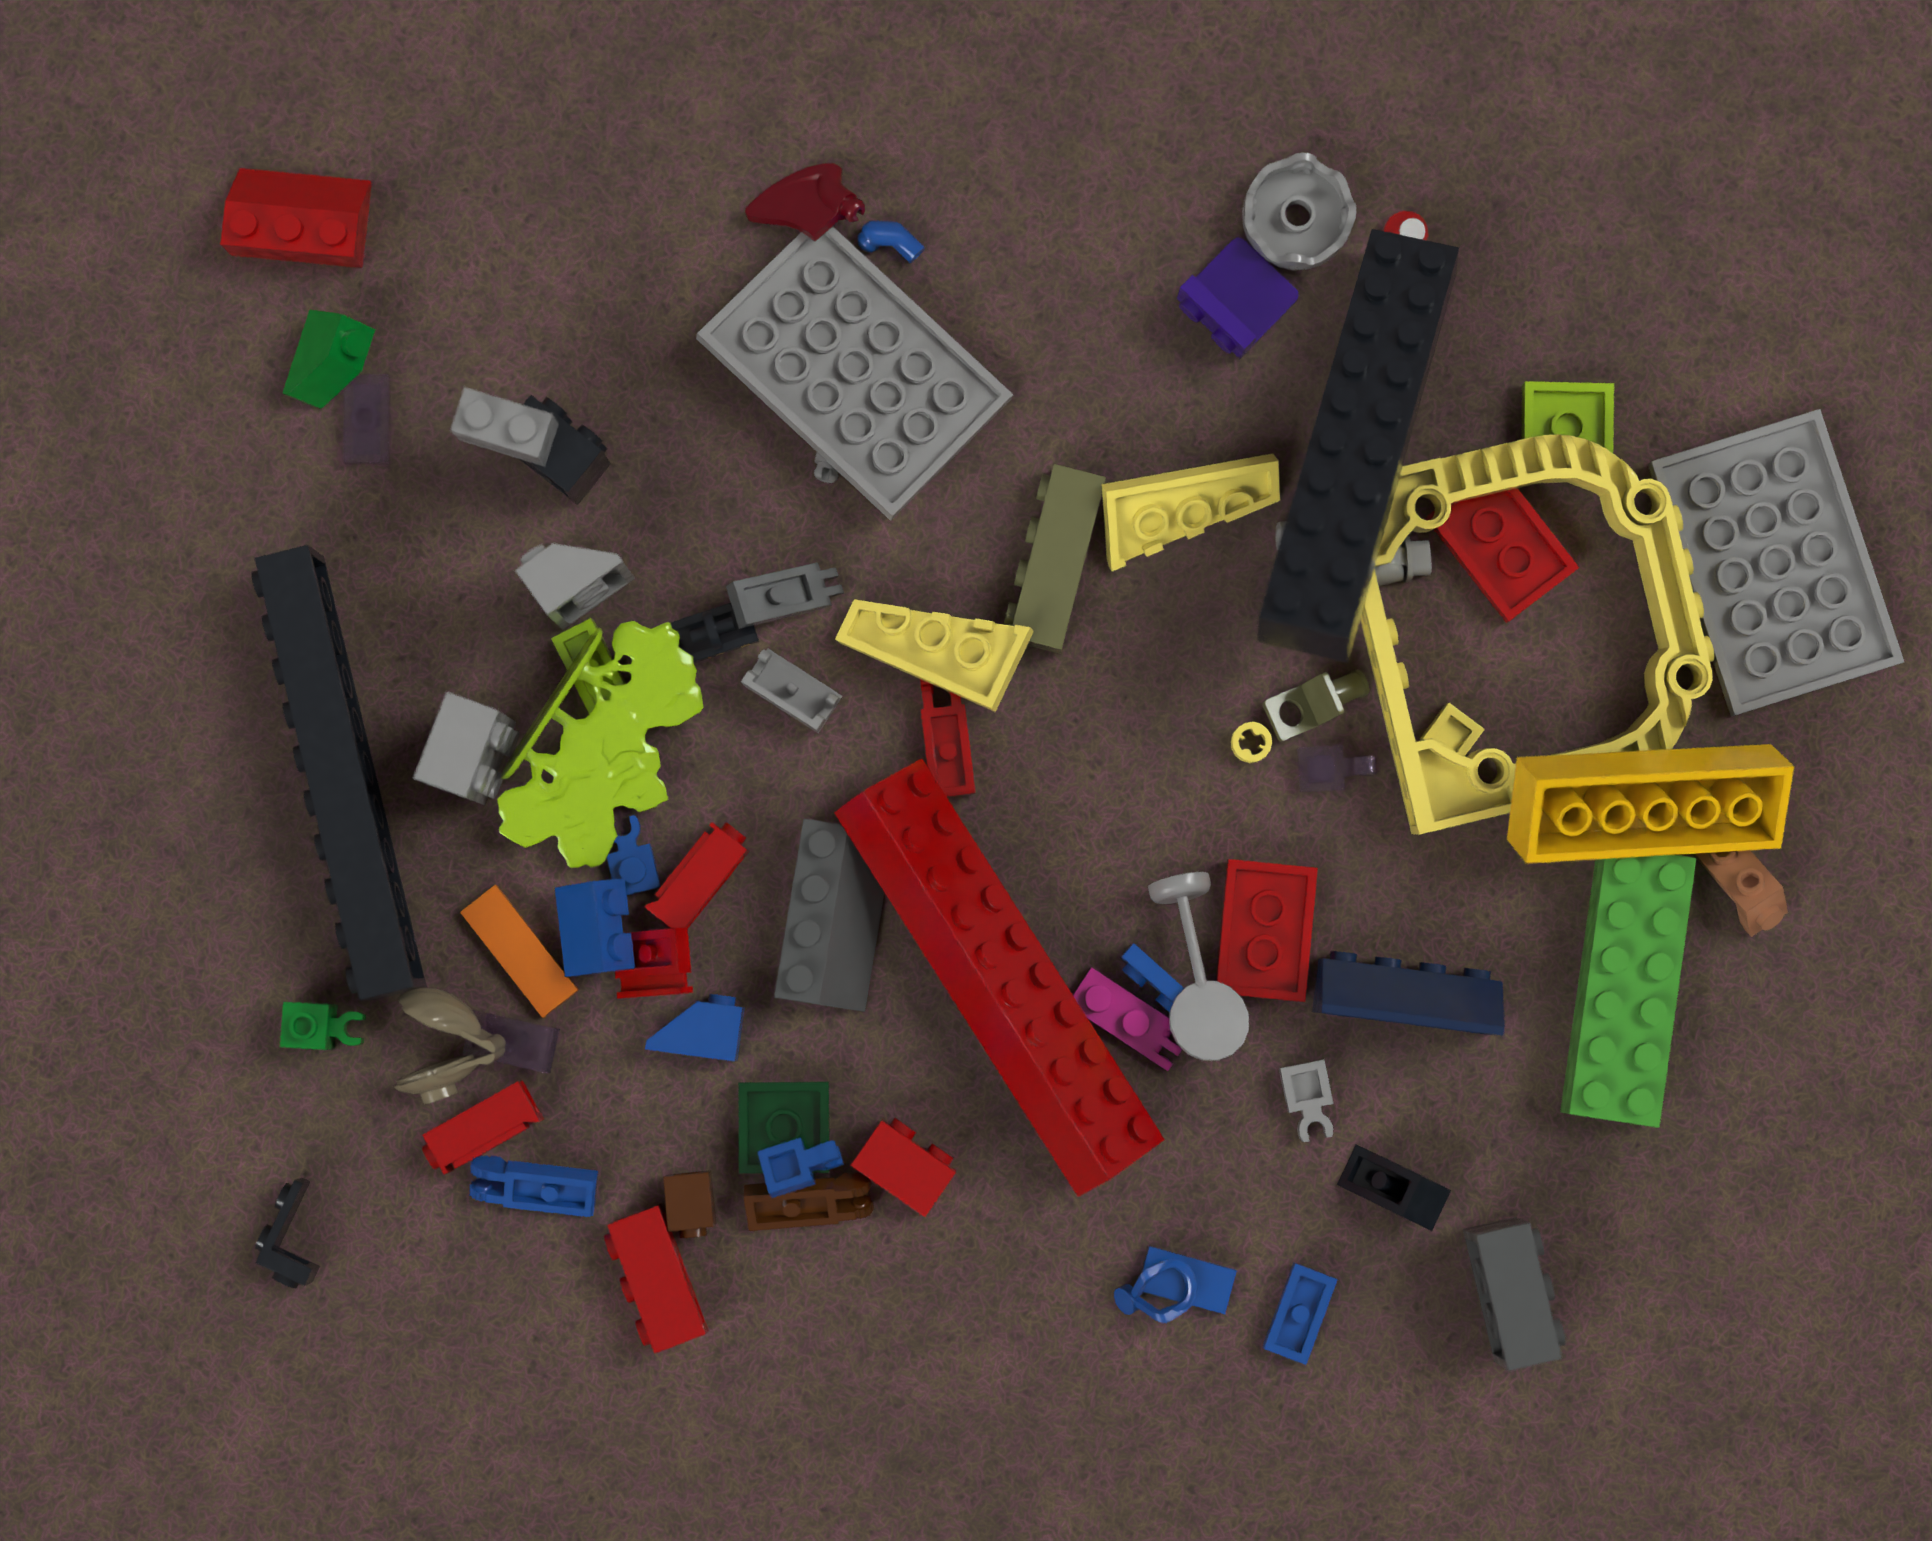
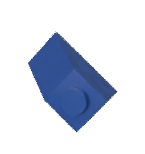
(703, 1030)

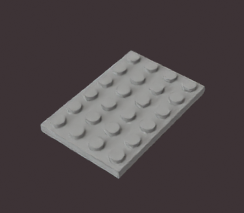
(855, 368)
(1778, 563)

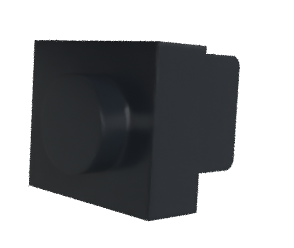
(287, 1267)

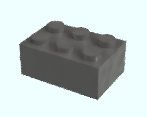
(1514, 1293)

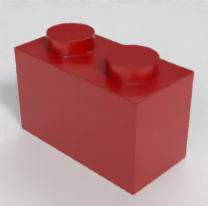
(905, 1166)

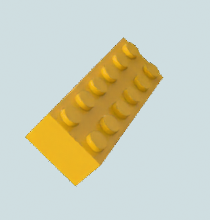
(1649, 803)

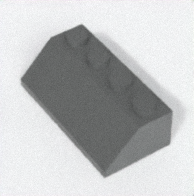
(830, 922)

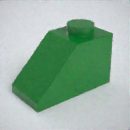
(327, 357)

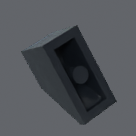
(1394, 1187)

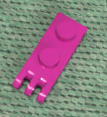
(1126, 1017)

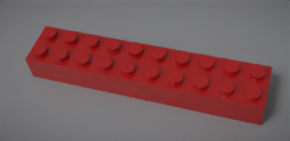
(999, 977)

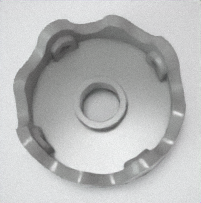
(1303, 182)

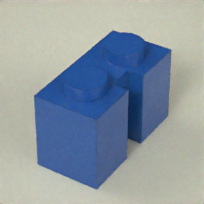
(593, 927)

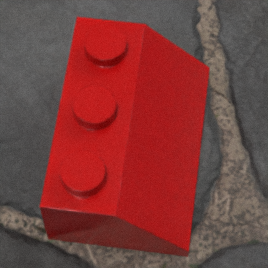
(296, 217)

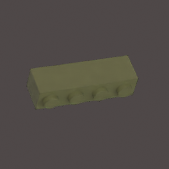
(1057, 555)

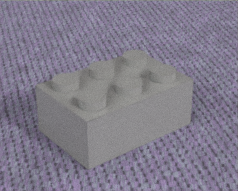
(467, 749)

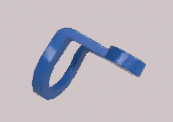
(1129, 1299)

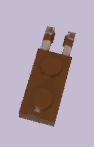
(809, 1205)

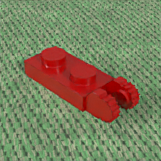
(947, 743)

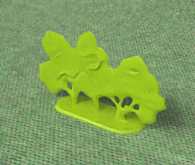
(605, 754)

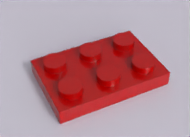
(1505, 550)
(1266, 929)

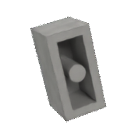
(504, 426)

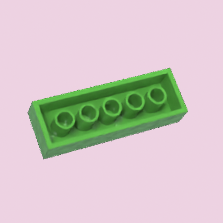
(1628, 988)

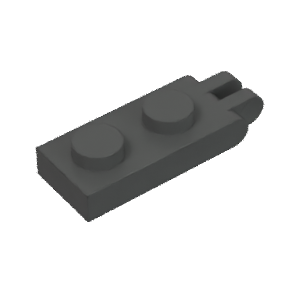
(782, 594)

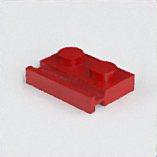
(660, 964)

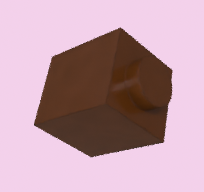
(690, 1203)

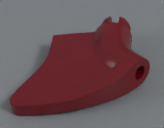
(807, 201)

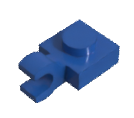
(790, 1165)

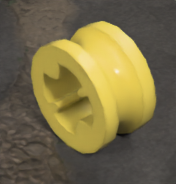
(1257, 729)

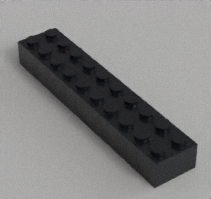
(1358, 446)
(339, 773)

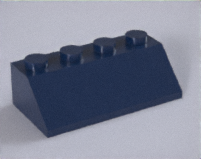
(1409, 996)

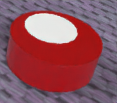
(1407, 224)

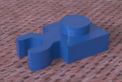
(634, 862)

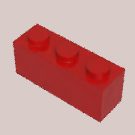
(655, 1279)

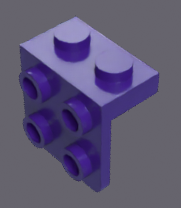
(1237, 297)

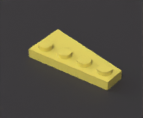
(1170, 505)
(947, 651)

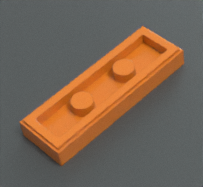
(519, 951)

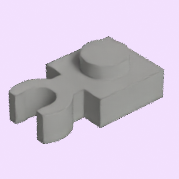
(1306, 1090)

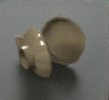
(451, 1015)

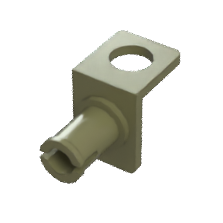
(1317, 700)

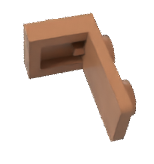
(1750, 885)

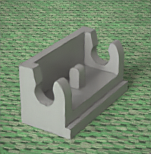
(791, 690)

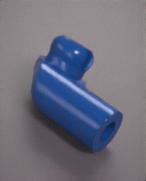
(889, 234)

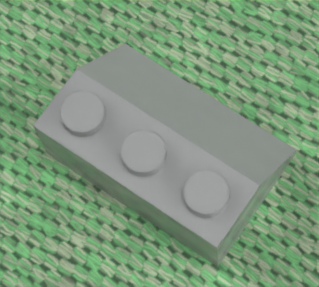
(571, 579)

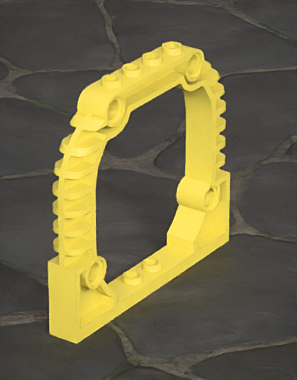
(1445, 787)

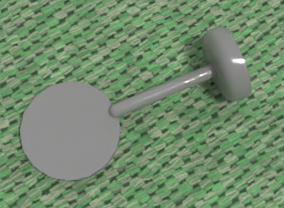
(1207, 1015)

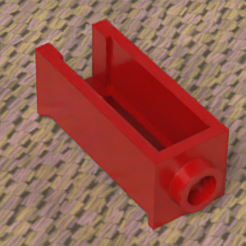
(699, 876)
(481, 1128)

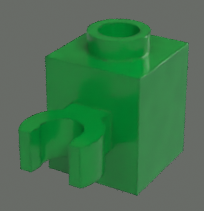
(316, 1026)

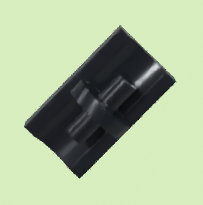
(713, 633)

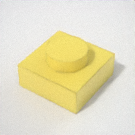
(1454, 730)

